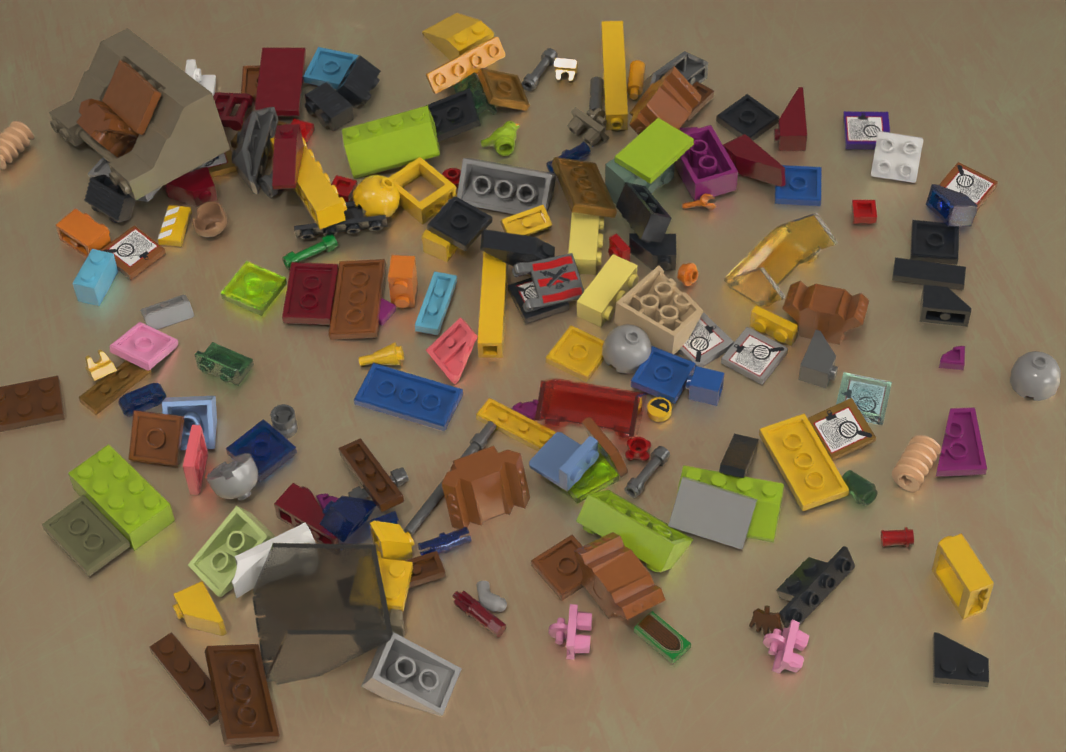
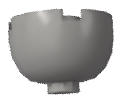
(626, 348)
(1035, 376)
(235, 478)

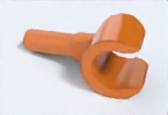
(702, 202)

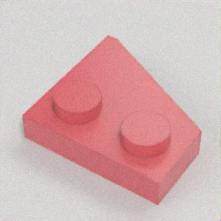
(453, 349)

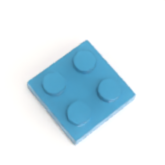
(328, 67)

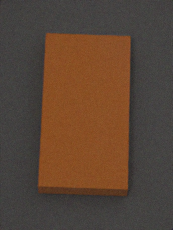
(131, 97)
(357, 299)

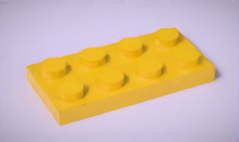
(803, 462)

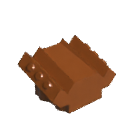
(666, 99)
(106, 127)
(825, 309)
(485, 486)
(617, 578)

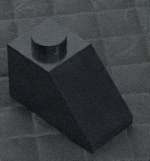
(655, 253)
(943, 307)

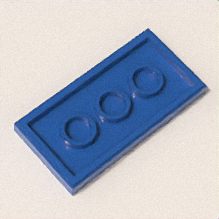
(408, 397)

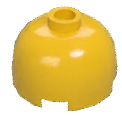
(377, 196)

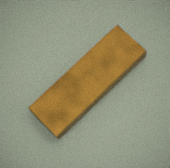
(112, 386)

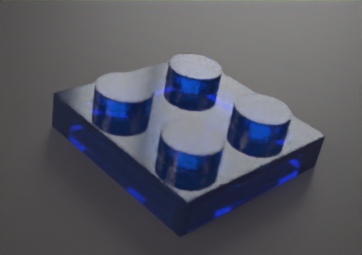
(265, 446)

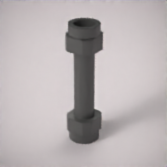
(531, 80)
(398, 476)
(636, 485)

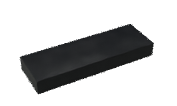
(929, 273)
(738, 455)

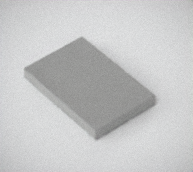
(712, 512)

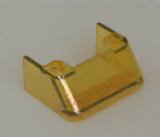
(777, 257)

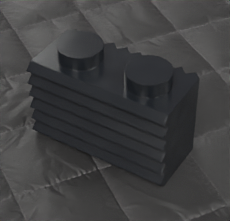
(358, 82)
(329, 106)
(109, 199)

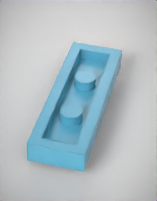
(436, 303)

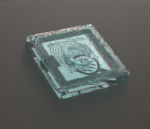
(868, 394)

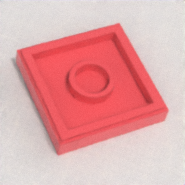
(195, 460)

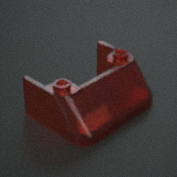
(575, 401)

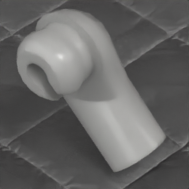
(489, 600)

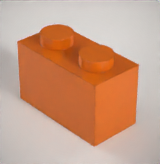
(82, 232)
(403, 281)

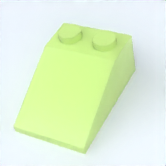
(216, 559)

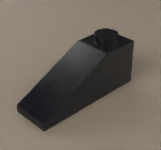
(514, 247)

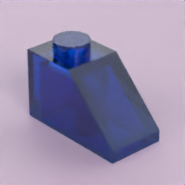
(951, 206)
(346, 516)

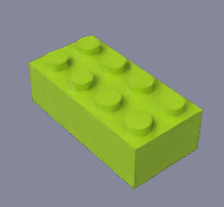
(122, 496)

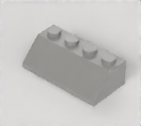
(504, 186)

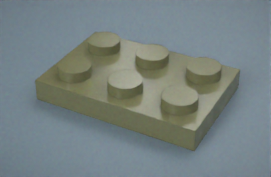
(86, 535)

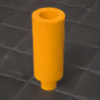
(636, 79)

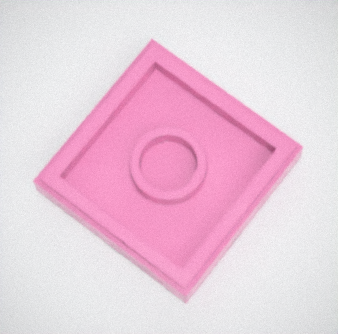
(144, 346)

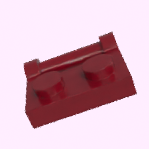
(225, 104)

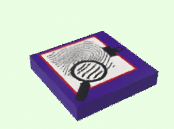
(863, 127)

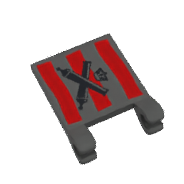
(554, 281)

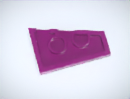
(962, 445)

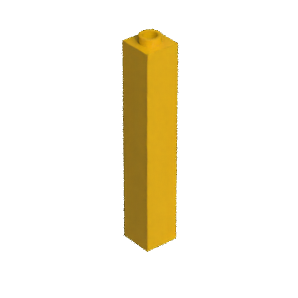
(614, 75)
(492, 307)

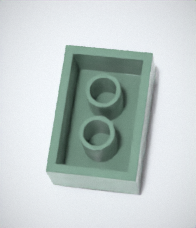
(617, 176)

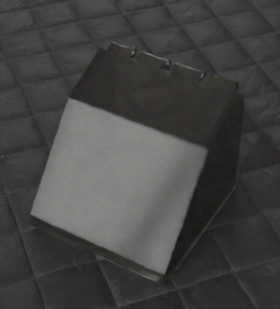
(319, 608)

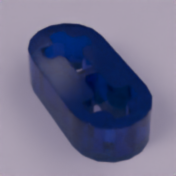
(142, 399)

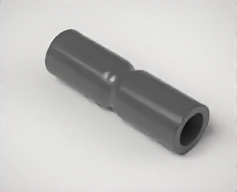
(596, 93)

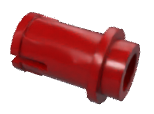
(897, 537)

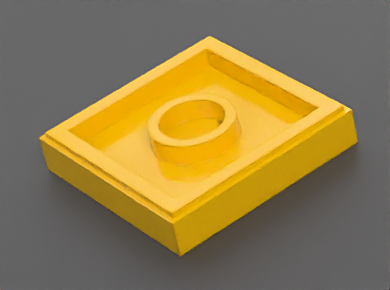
(577, 353)

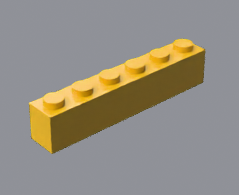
(317, 192)

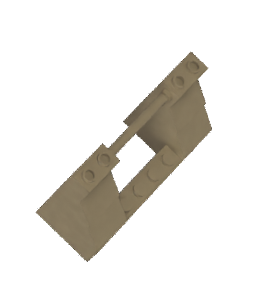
(181, 131)

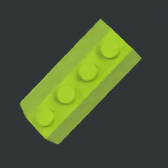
(390, 142)
(767, 493)
(640, 531)

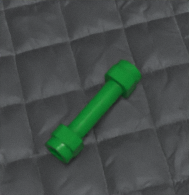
(327, 243)

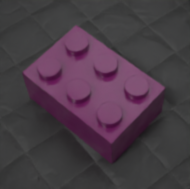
(706, 165)

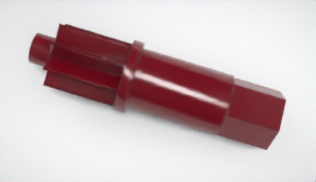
(475, 610)

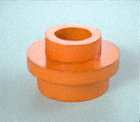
(687, 274)

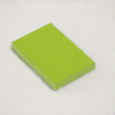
(654, 150)

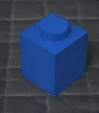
(705, 385)

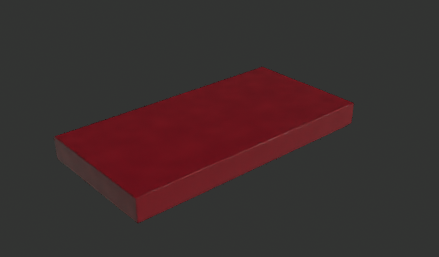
(281, 80)

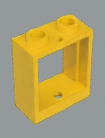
(431, 205)
(962, 576)

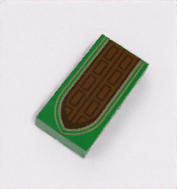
(662, 637)

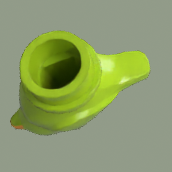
(502, 138)

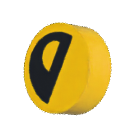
(659, 409)

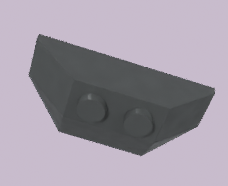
(688, 65)
(254, 146)

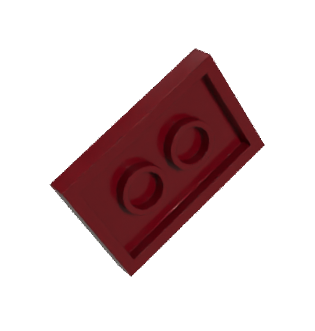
(310, 293)

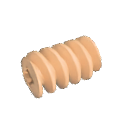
(13, 141)
(915, 462)

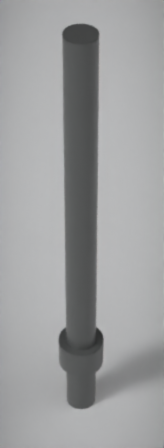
(477, 443)

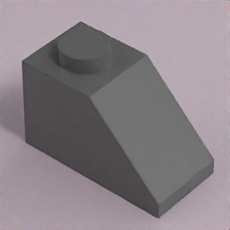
(818, 363)

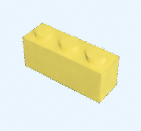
(586, 241)
(609, 286)

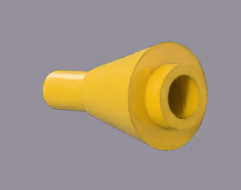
(388, 355)

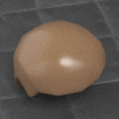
(210, 219)

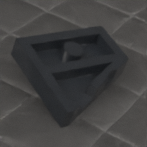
(958, 664)

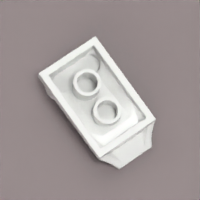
(251, 561)

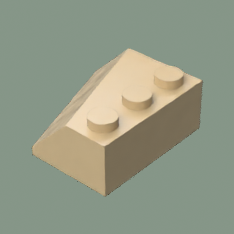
(660, 311)

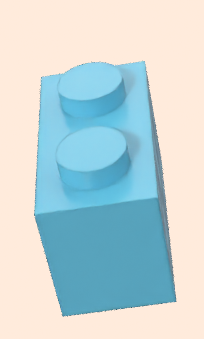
(95, 277)

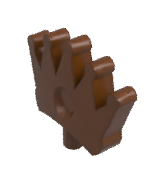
(766, 620)

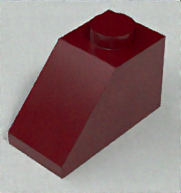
(193, 188)

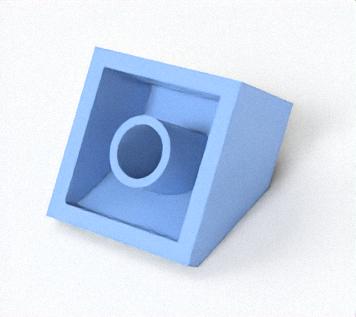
(196, 411)

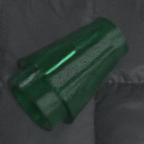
(861, 489)

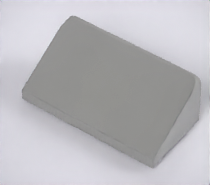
(167, 312)

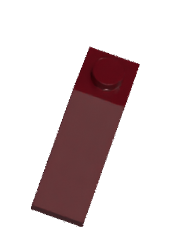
(792, 125)
(287, 156)
(754, 161)
(300, 506)

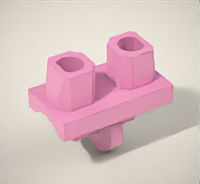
(577, 621)
(782, 647)

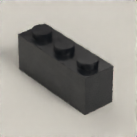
(643, 212)

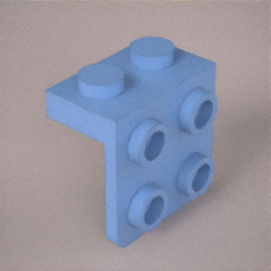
(564, 459)

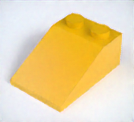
(458, 35)

